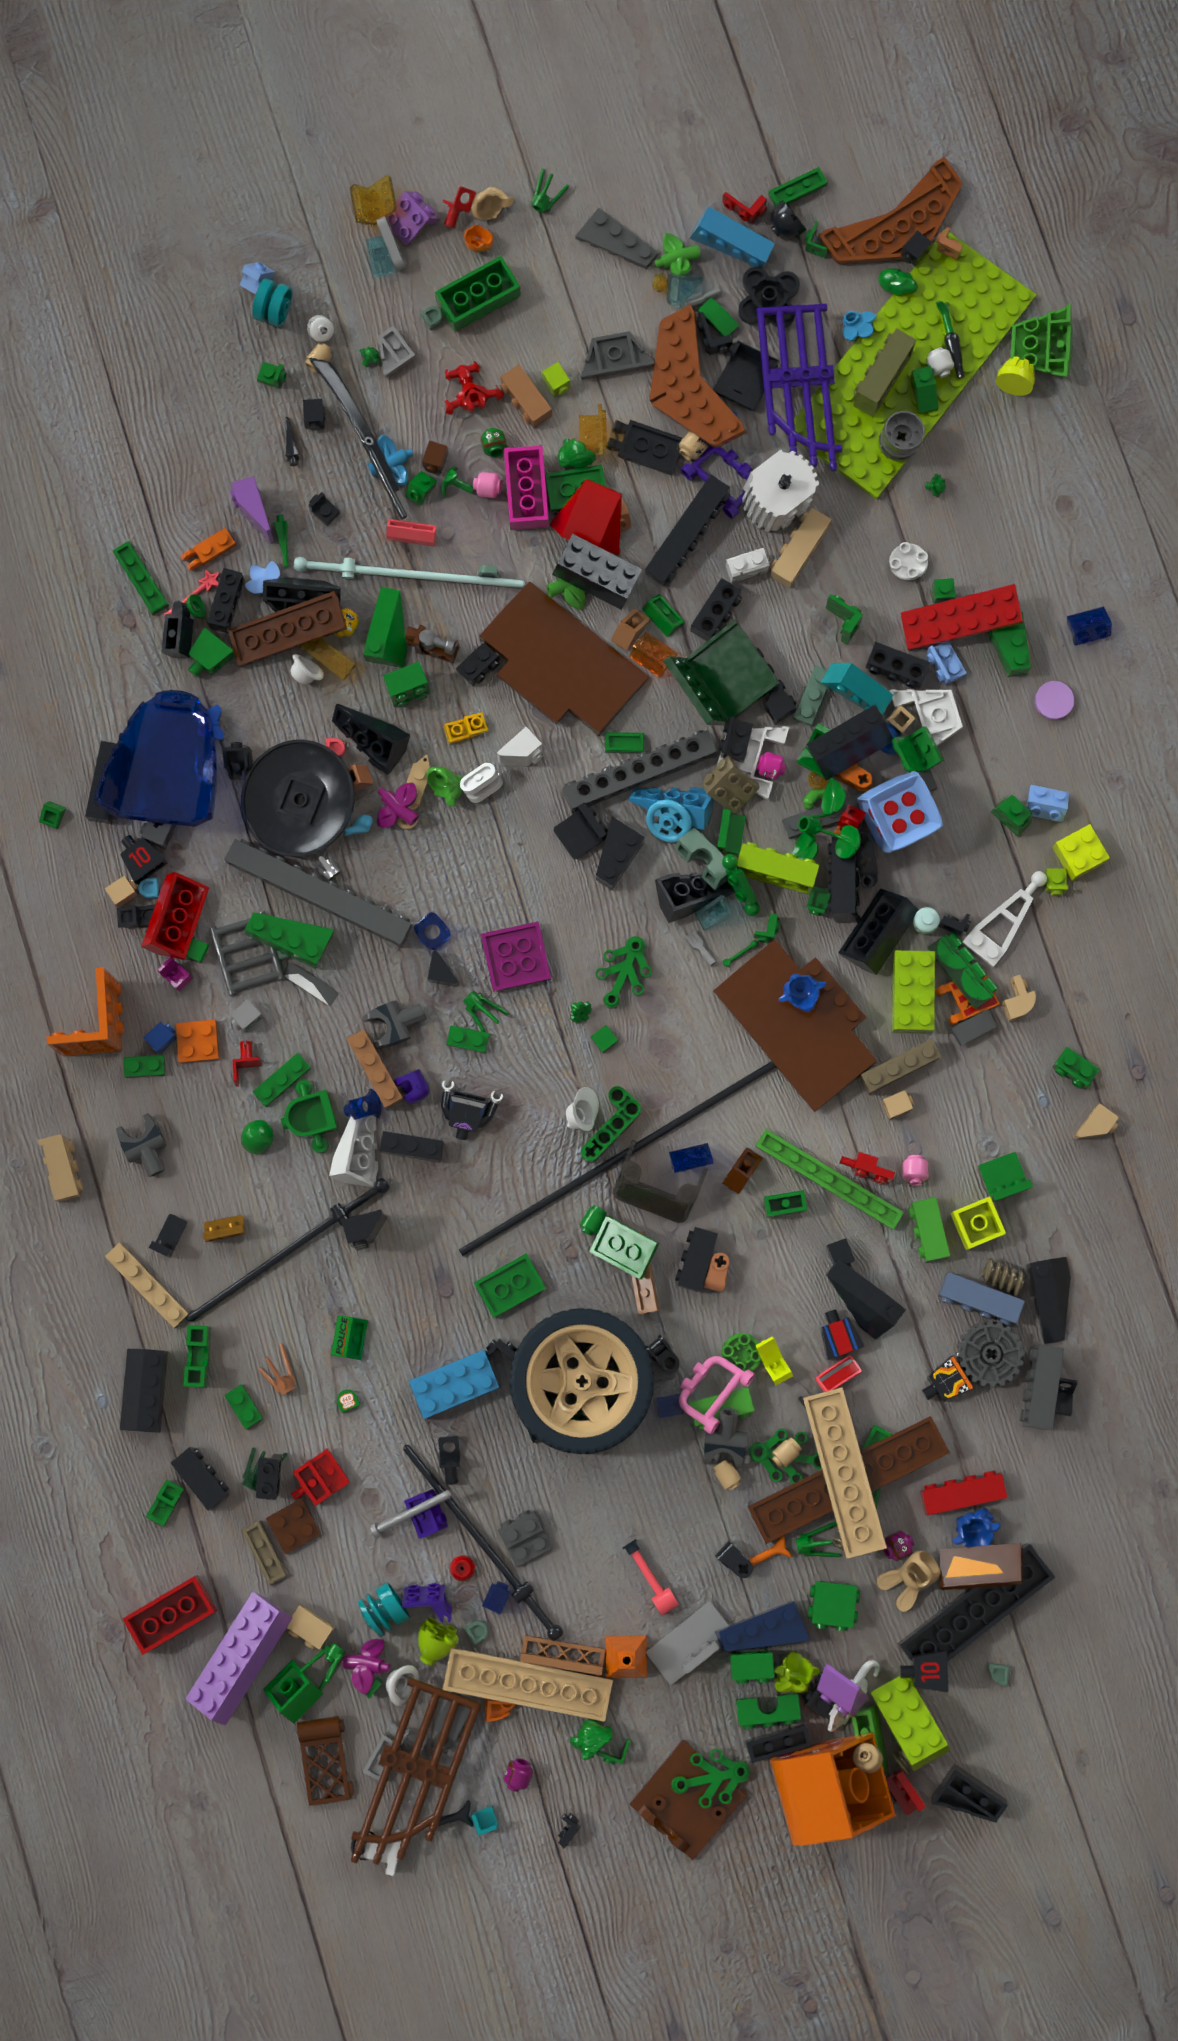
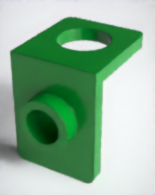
(810, 245)
(611, 1759)

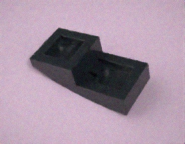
(134, 916)

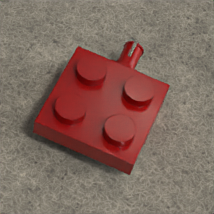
(865, 1166)
(320, 1478)

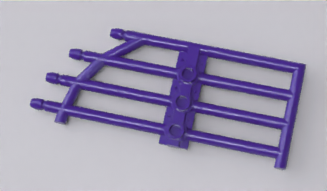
(798, 377)

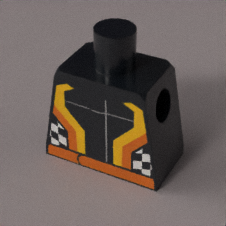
(947, 1381)

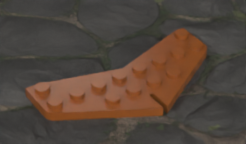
(885, 235)
(681, 390)

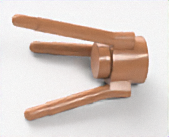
(283, 1383)

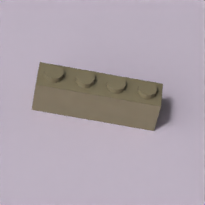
(900, 1066)

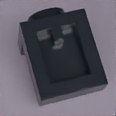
(323, 509)
(952, 925)
(568, 1833)

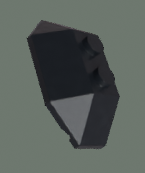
(288, 591)

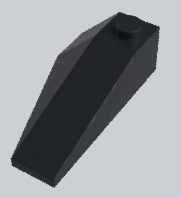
(377, 739)
(686, 894)

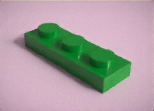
(798, 187)
(281, 1080)

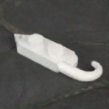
(838, 1718)

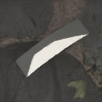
(310, 984)

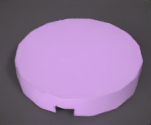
(1054, 700)

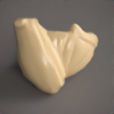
(490, 203)

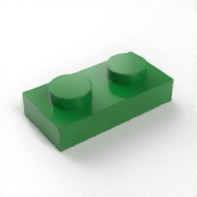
(467, 1039)
(144, 1066)
(243, 1406)

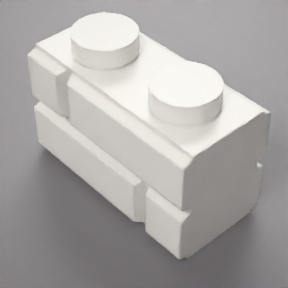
(747, 565)

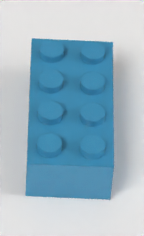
(454, 1384)

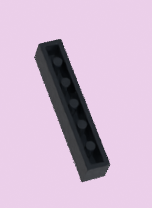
(687, 531)

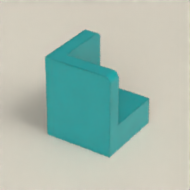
(485, 1820)

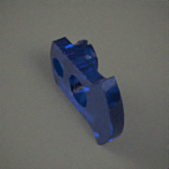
(355, 1106)

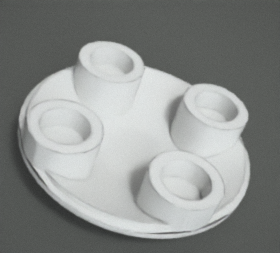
(908, 561)

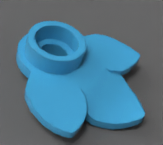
(858, 325)

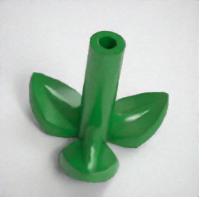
(451, 478)

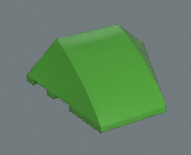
(1045, 341)

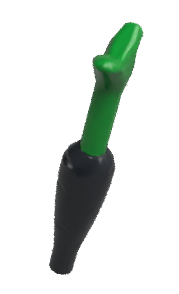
(951, 339)

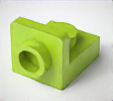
(1056, 881)

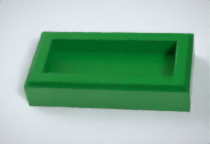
(624, 742)

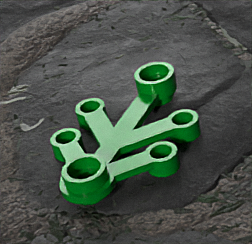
(625, 968)
(766, 1453)
(714, 1777)

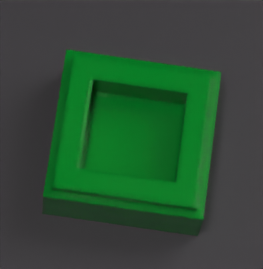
(604, 1038)

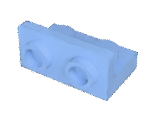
(946, 663)

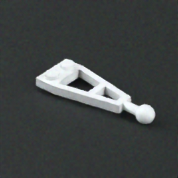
(984, 946)

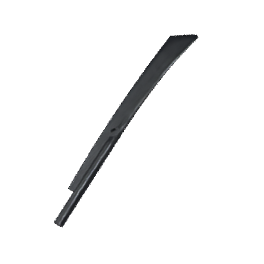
(363, 431)

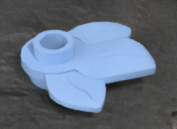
(260, 574)

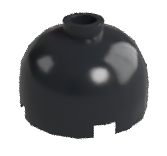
(786, 222)

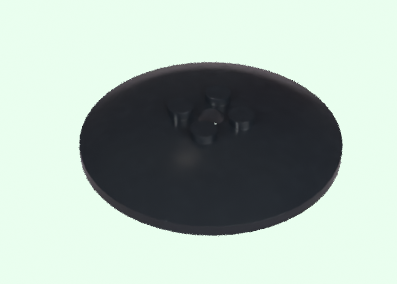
(272, 792)

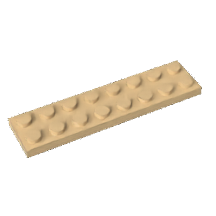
(844, 1473)
(527, 1684)

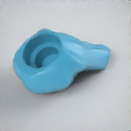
(361, 825)

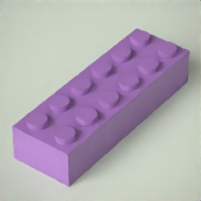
(238, 1658)

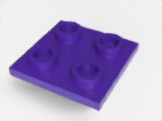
(430, 1595)

